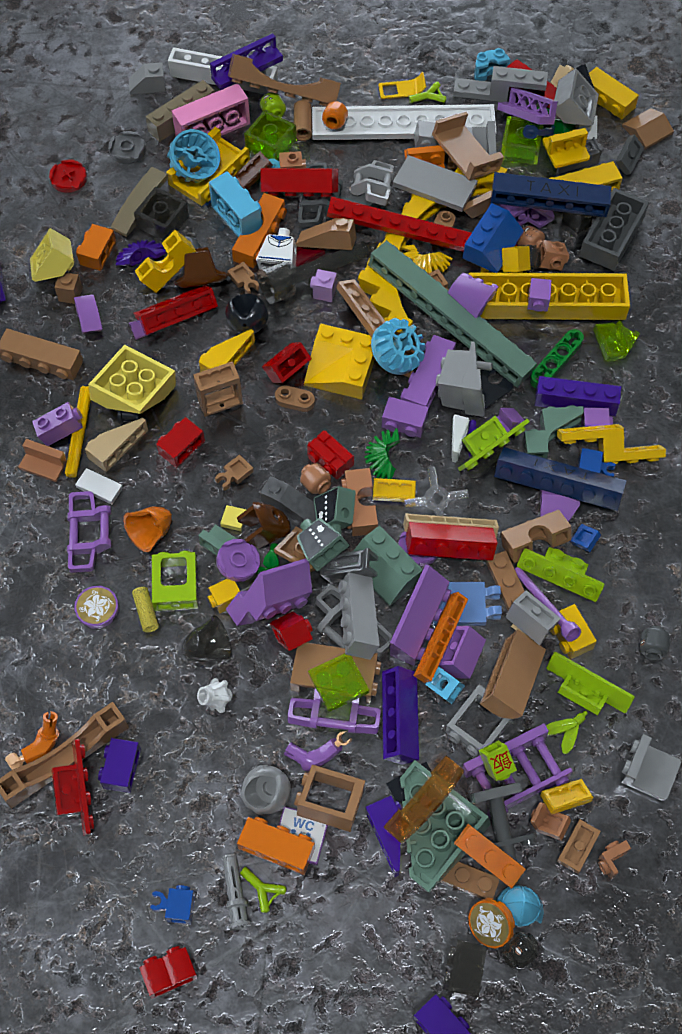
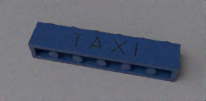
(551, 194)
(560, 478)

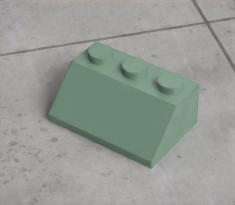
(394, 568)

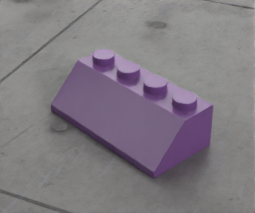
(419, 615)

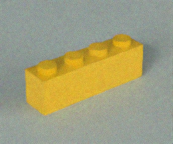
(603, 174)

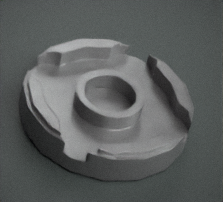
(127, 147)

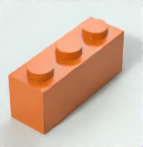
(276, 845)

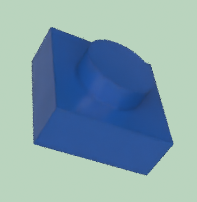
(585, 538)

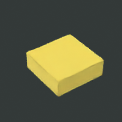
(230, 516)

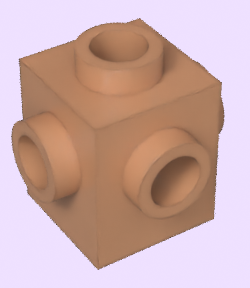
(553, 255)

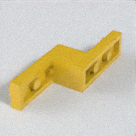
(611, 443)

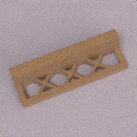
(360, 305)

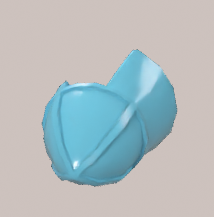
(523, 904)

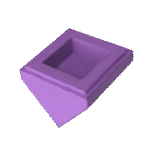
(137, 329)

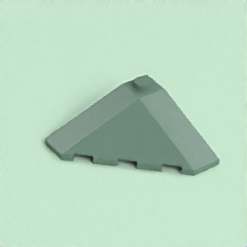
(433, 843)

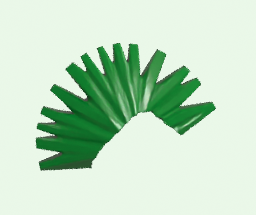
(379, 455)

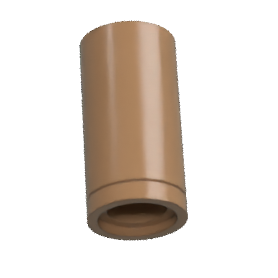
(303, 120)

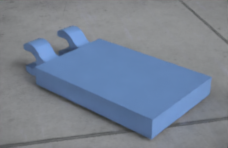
(475, 610)

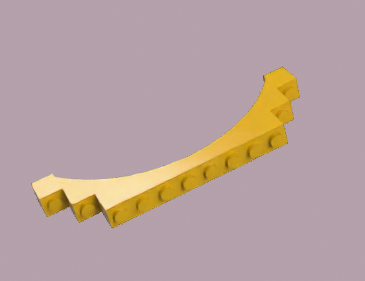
(384, 294)

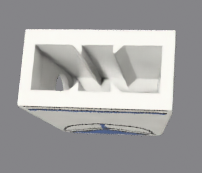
(278, 249)

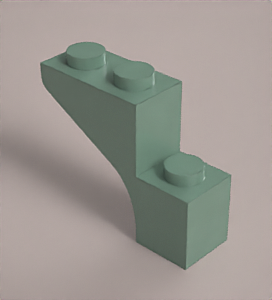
(551, 418)

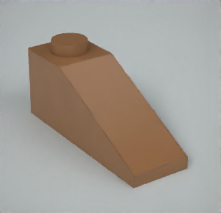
(333, 234)

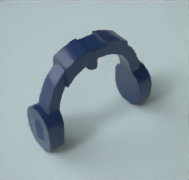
(532, 131)

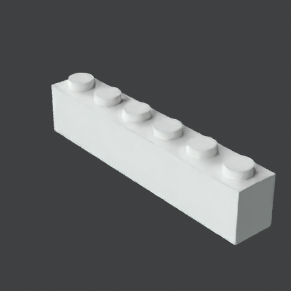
(196, 67)

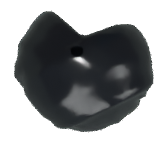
(246, 313)

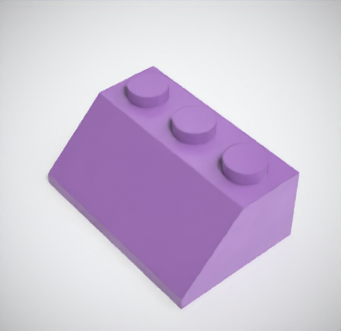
(279, 590)

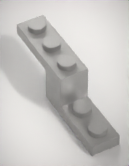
(499, 86)

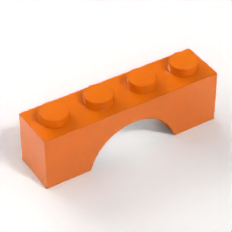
(248, 246)

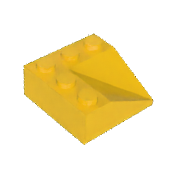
(340, 361)

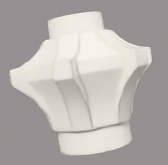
(215, 695)

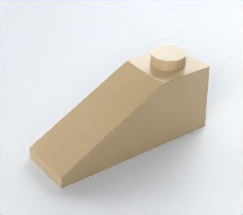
(113, 444)

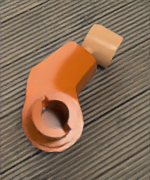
(43, 744)

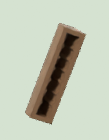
(513, 676)

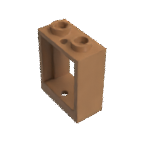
(216, 379)
(323, 814)

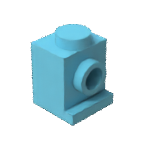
(451, 690)

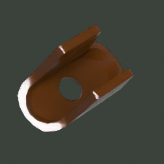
(200, 270)
(270, 529)

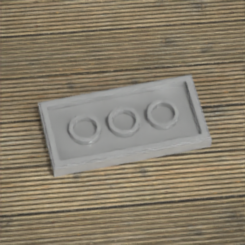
(434, 183)

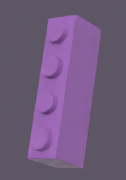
(423, 381)

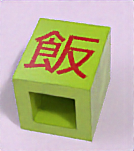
(497, 761)

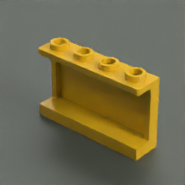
(231, 160)

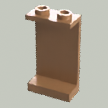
(464, 148)
(312, 655)

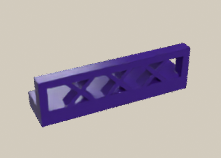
(262, 59)

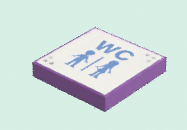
(310, 828)

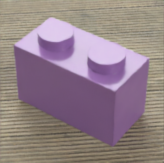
(405, 416)
(462, 652)

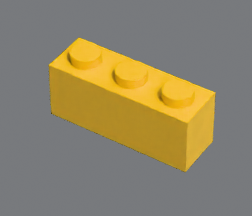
(613, 94)

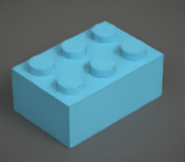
(235, 205)

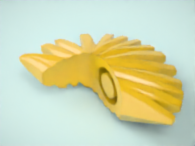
(428, 261)

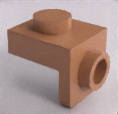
(549, 824)
(613, 852)

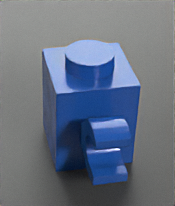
(592, 461)
(178, 906)

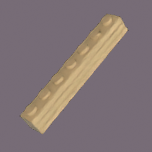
(450, 521)

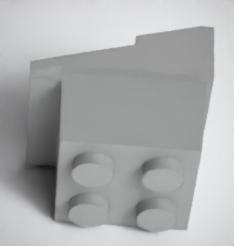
(461, 381)

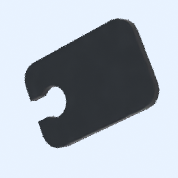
(492, 392)

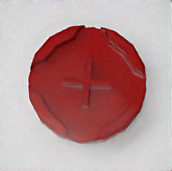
(68, 176)

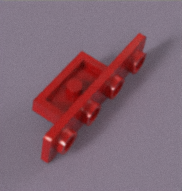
(70, 788)

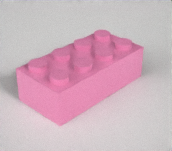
(223, 109)

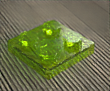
(338, 682)

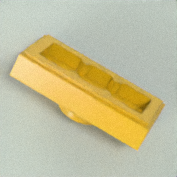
(393, 490)
(566, 796)

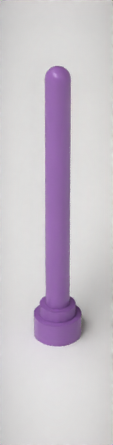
(569, 629)

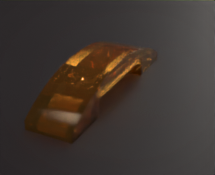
(426, 800)

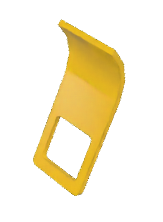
(405, 88)

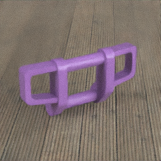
(96, 514)
(315, 720)

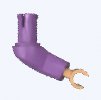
(318, 756)

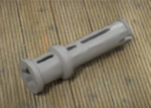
(238, 904)

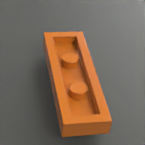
(489, 856)

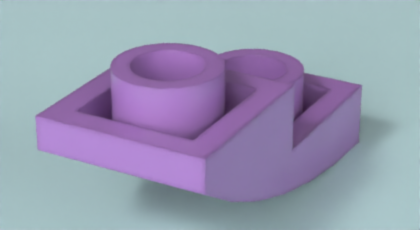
(88, 314)

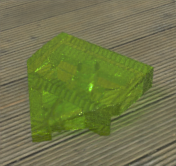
(615, 340)

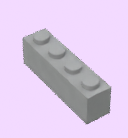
(358, 616)

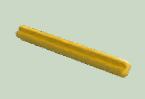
(77, 437)

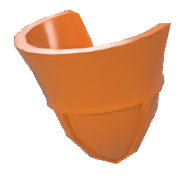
(147, 526)

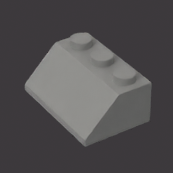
(576, 100)

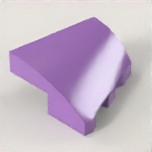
(472, 293)

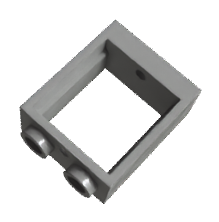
(457, 735)

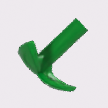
(270, 560)

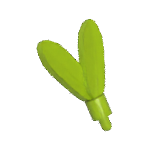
(570, 727)

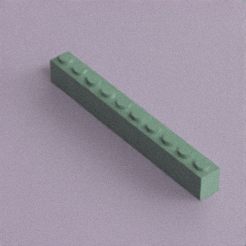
(443, 308)

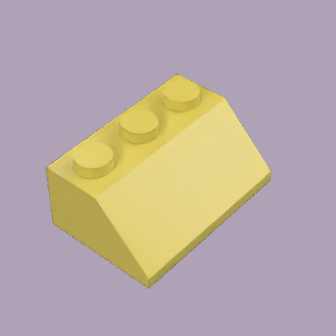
(51, 257)

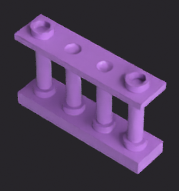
(517, 748)

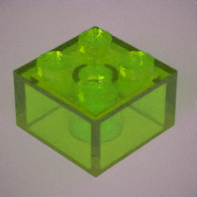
(270, 135)
(516, 146)

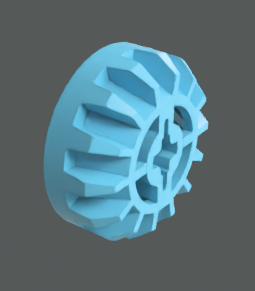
(194, 149)
(390, 351)

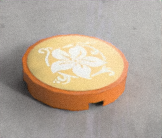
(491, 923)

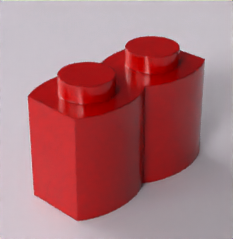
(167, 972)

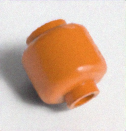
(335, 115)

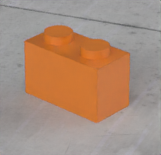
(96, 247)

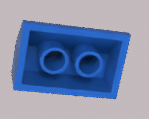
(493, 232)

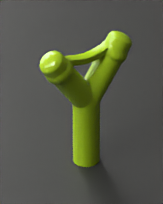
(429, 94)
(262, 888)

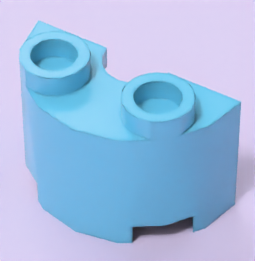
(486, 61)

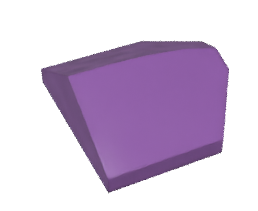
(551, 502)

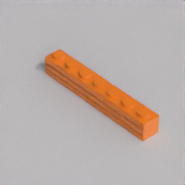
(440, 637)

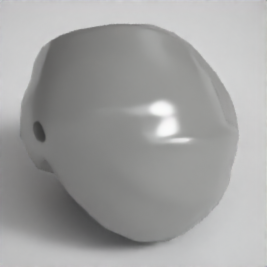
(265, 790)

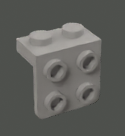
(650, 769)

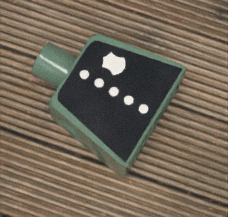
(336, 507)
(320, 542)

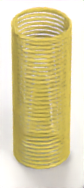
(143, 604)

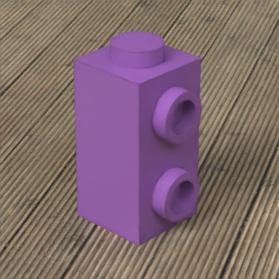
(58, 424)

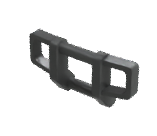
(319, 206)

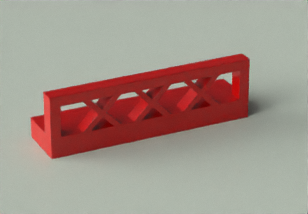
(176, 309)

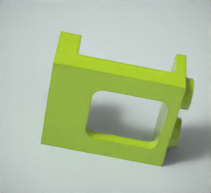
(174, 596)

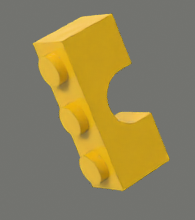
(158, 273)

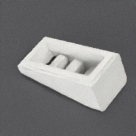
(459, 431)

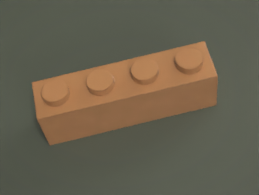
(40, 354)

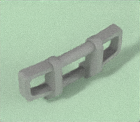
(374, 191)
(333, 614)

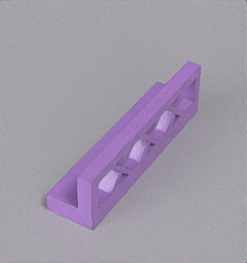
(529, 112)

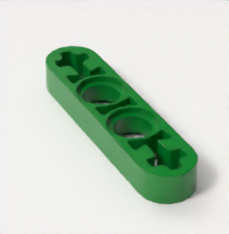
(555, 357)

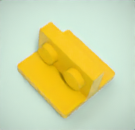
(567, 148)

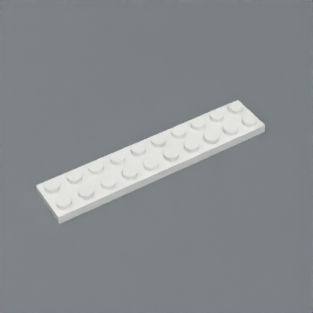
(395, 121)

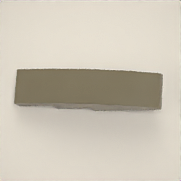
(125, 220)

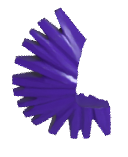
(138, 252)

